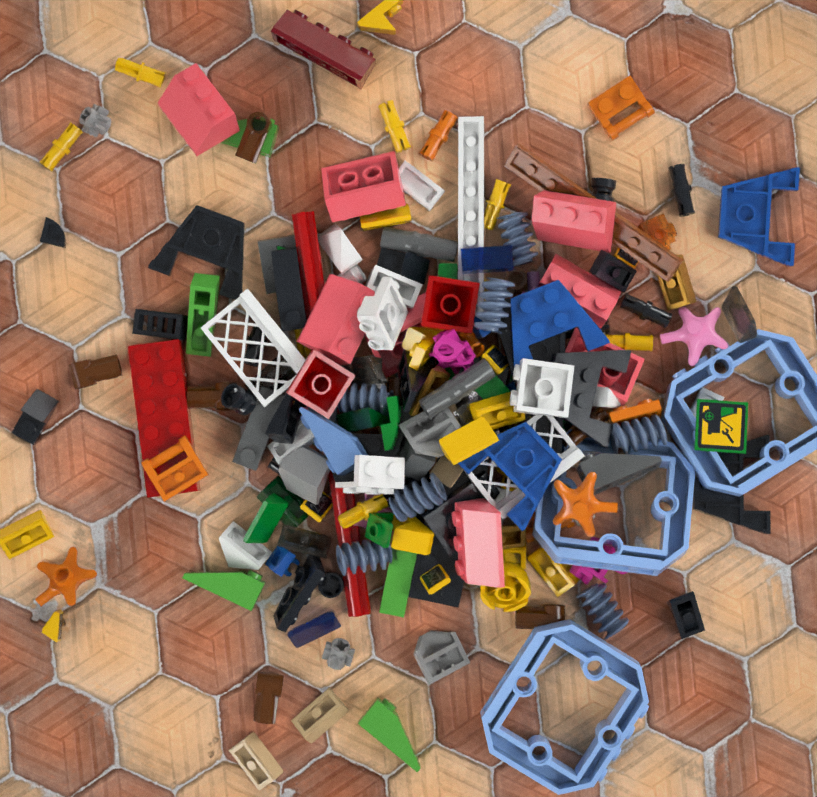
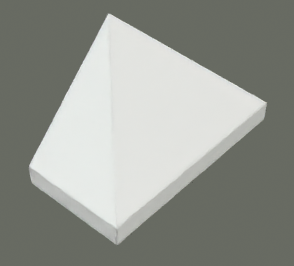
(339, 248)
(242, 554)

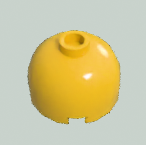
(515, 592)

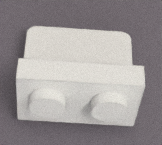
(375, 475)

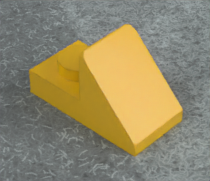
(376, 19)
(419, 343)
(412, 536)

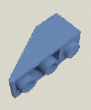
(333, 440)

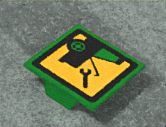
(721, 426)

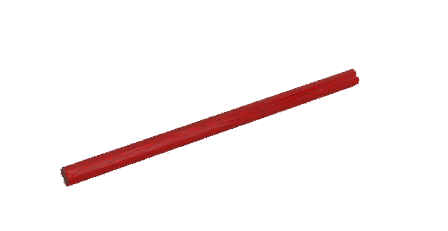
(312, 285)

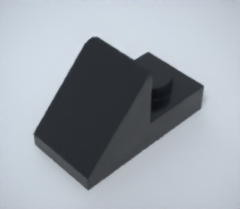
(404, 264)
(612, 271)
(35, 416)
(686, 615)

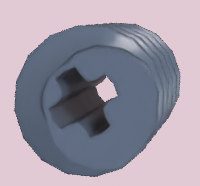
(518, 237)
(493, 305)
(359, 399)
(637, 433)
(418, 499)
(362, 556)
(603, 609)

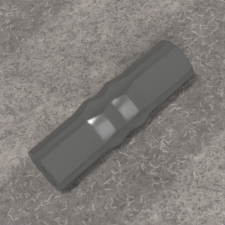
(419, 244)
(457, 388)

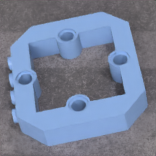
(681, 422)
(631, 559)
(544, 767)

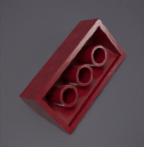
(323, 48)

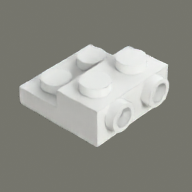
(382, 315)
(542, 388)

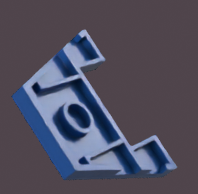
(746, 214)
(548, 313)
(526, 462)

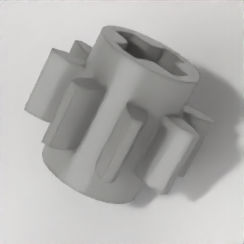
(95, 120)
(338, 653)

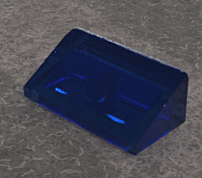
(487, 259)
(314, 629)

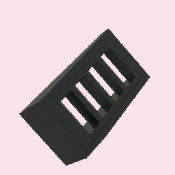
(180, 328)
(285, 421)

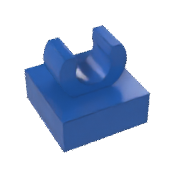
(281, 560)

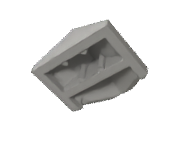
(425, 433)
(305, 473)
(439, 654)

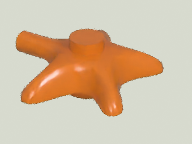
(581, 504)
(64, 578)

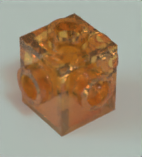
(662, 227)

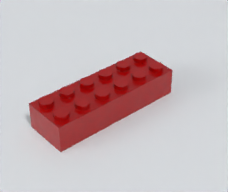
(161, 403)

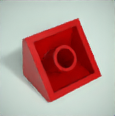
(450, 304)
(320, 383)

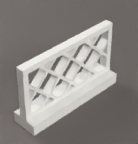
(272, 332)
(569, 458)

